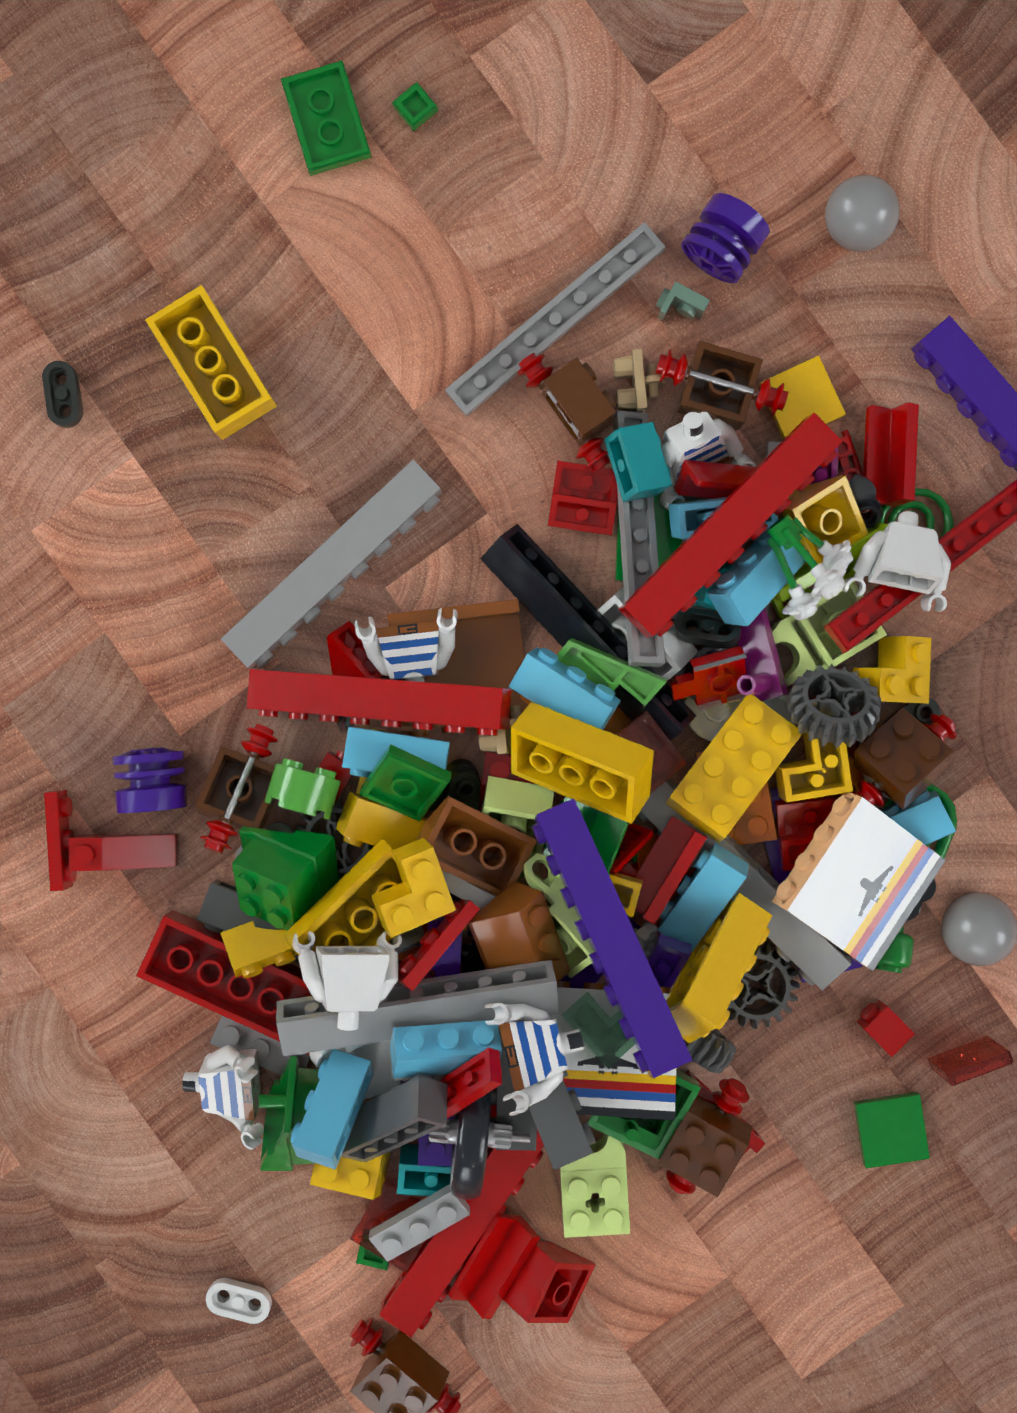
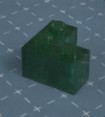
(598, 1030)

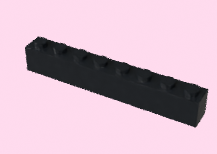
(569, 614)

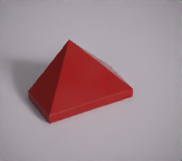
(348, 654)
(632, 842)

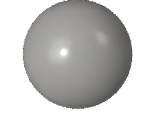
(862, 213)
(979, 929)

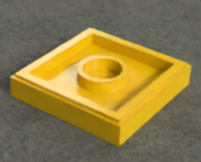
(809, 392)

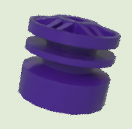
(725, 237)
(149, 781)

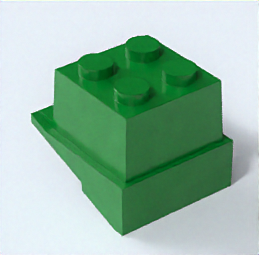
(605, 831)
(283, 873)
(283, 1110)
(650, 1134)

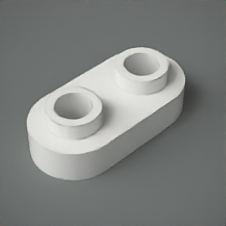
(238, 1304)

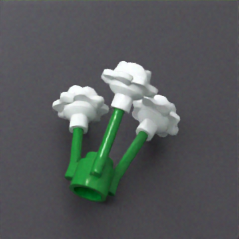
(828, 574)

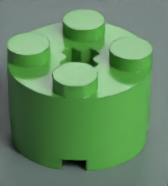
(303, 790)

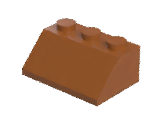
(476, 846)
(518, 931)

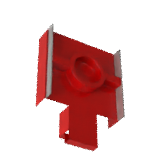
(713, 679)

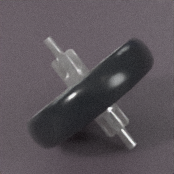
(471, 1135)

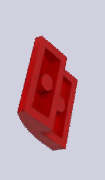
(583, 498)
(797, 824)

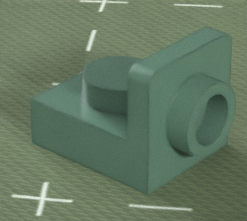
(687, 301)

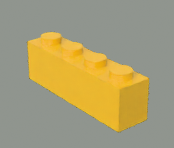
(370, 822)

